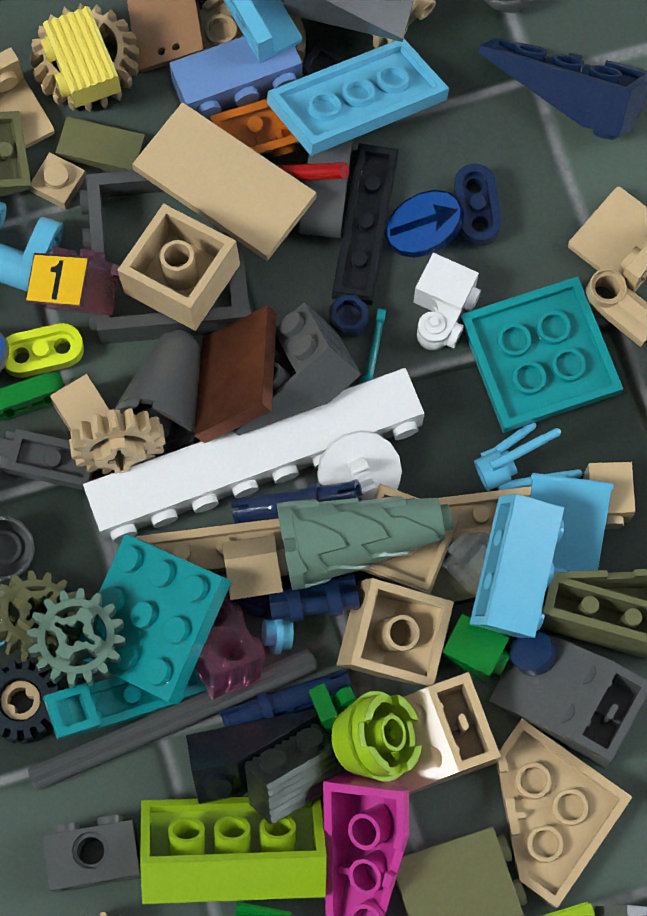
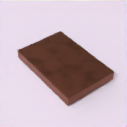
(236, 374)

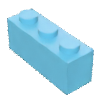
(518, 566)

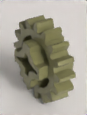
(21, 601)

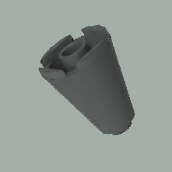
(168, 387)

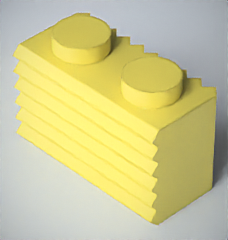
(81, 57)

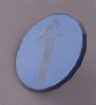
(424, 223)

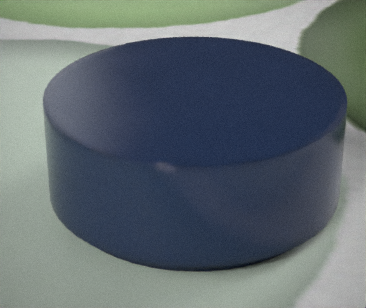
(533, 655)

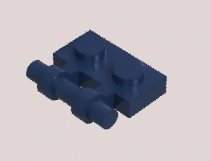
(329, 597)

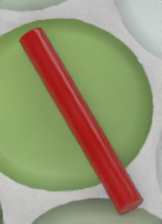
(317, 171)

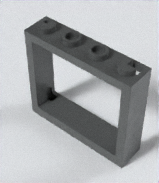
(152, 325)

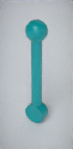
(380, 318)

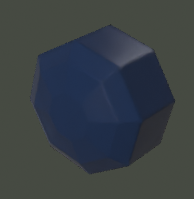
(349, 315)

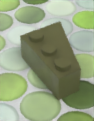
(599, 609)

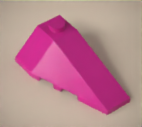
(363, 842)

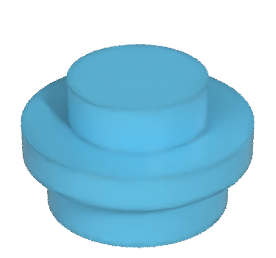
(277, 635)

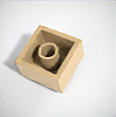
(179, 266)

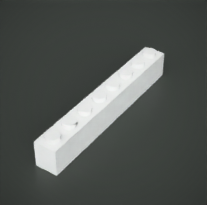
(237, 464)

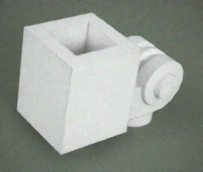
(447, 292)

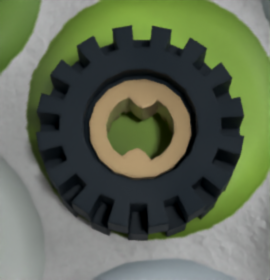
(34, 722)

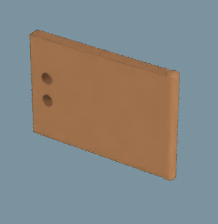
(165, 27)

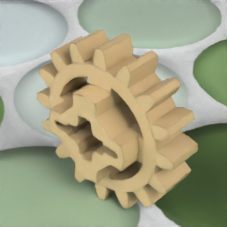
(116, 441)

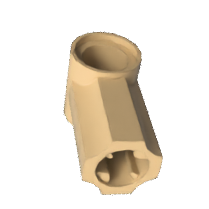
(624, 310)

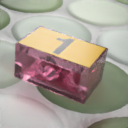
(73, 282)

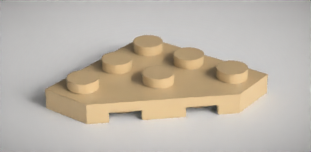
(553, 811)

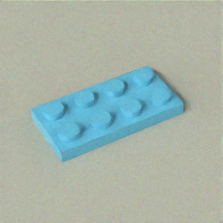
(357, 96)

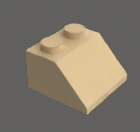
(395, 633)

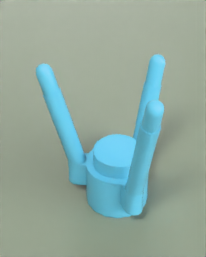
(497, 464)

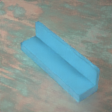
(265, 26)

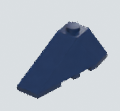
(593, 96)

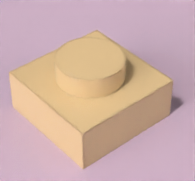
(57, 181)

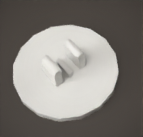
(361, 457)

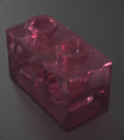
(230, 641)

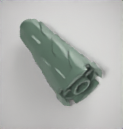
(351, 534)

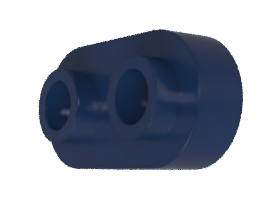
(480, 206)

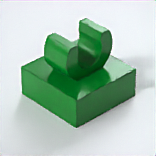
(330, 706)

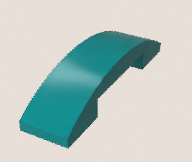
(106, 705)

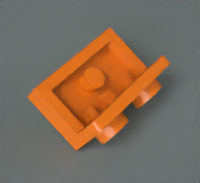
(257, 128)

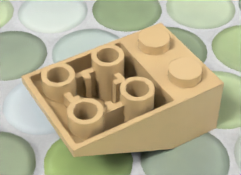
(451, 734)

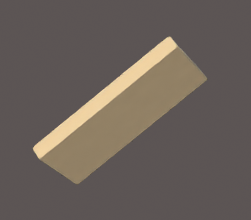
(224, 181)

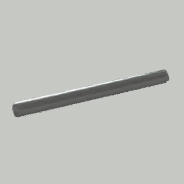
(166, 722)

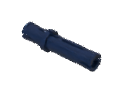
(265, 506)
(283, 702)

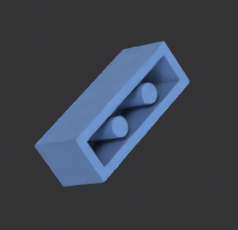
(230, 76)

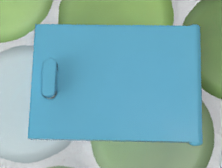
(583, 517)

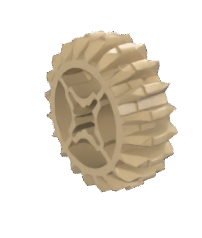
(112, 31)

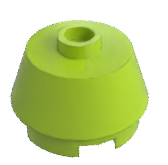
(376, 736)

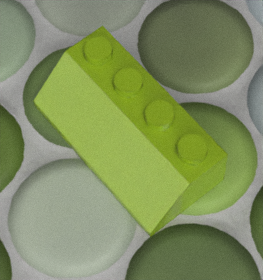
(229, 852)

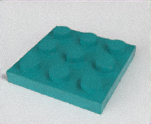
(540, 354)
(165, 615)

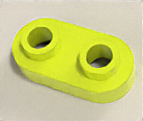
(41, 347)

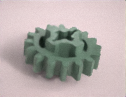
(66, 655)

